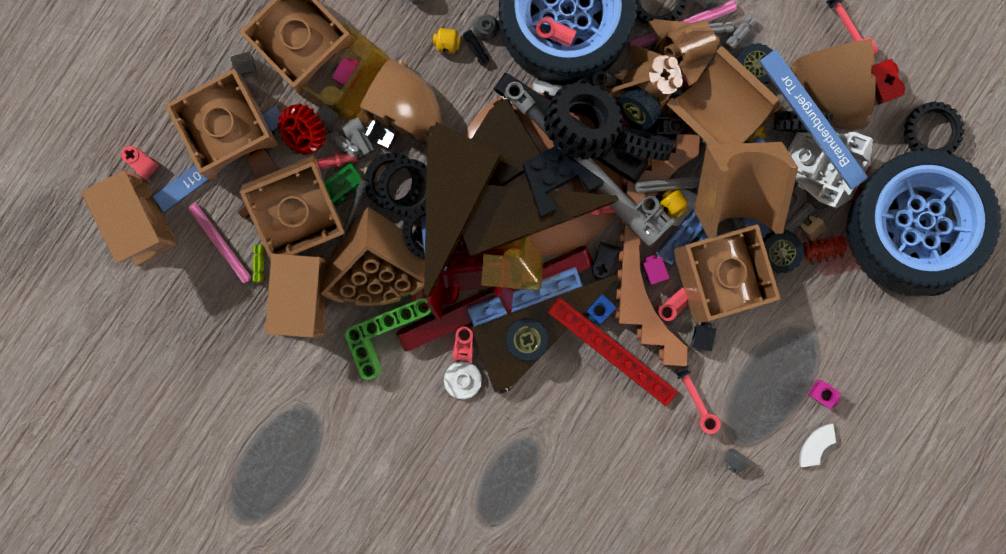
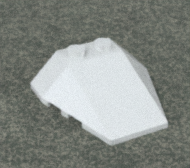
(818, 173)

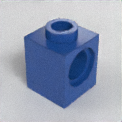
(608, 307)

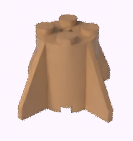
(688, 42)
(652, 72)

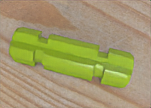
(258, 263)

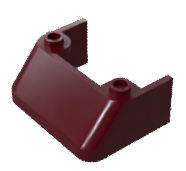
(465, 274)

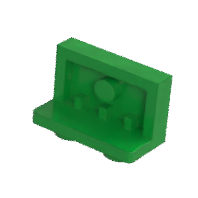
(343, 184)

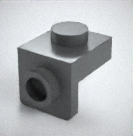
(381, 134)

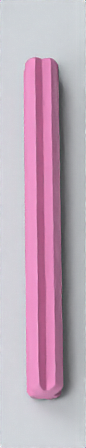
(708, 15)

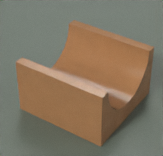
(296, 38)
(726, 102)
(220, 123)
(745, 183)
(292, 208)
(129, 218)
(726, 274)
(295, 296)

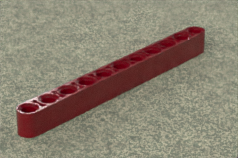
(458, 315)

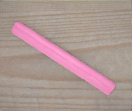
(220, 243)

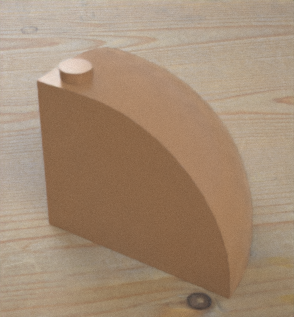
(840, 82)
(402, 101)
(372, 264)

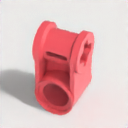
(142, 163)
(463, 346)

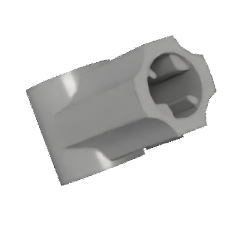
(356, 134)

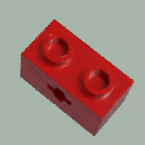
(887, 91)

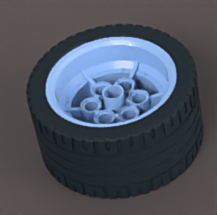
(554, 60)
(952, 185)

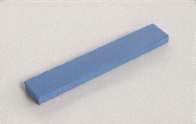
(522, 298)

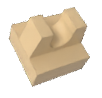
(815, 230)

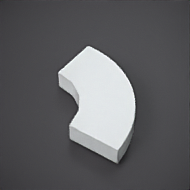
(816, 444)

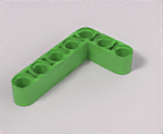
(382, 326)

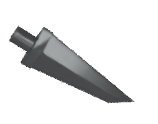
(357, 199)

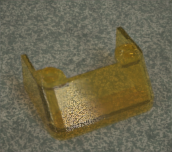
(348, 100)
(518, 268)

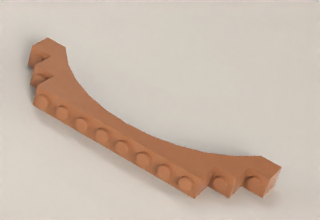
(632, 297)

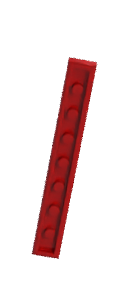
(612, 351)

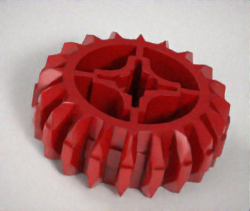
(303, 128)

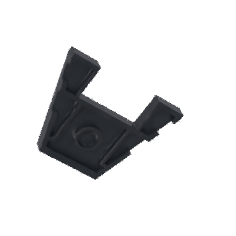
(552, 170)

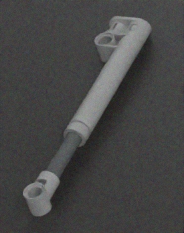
(645, 223)

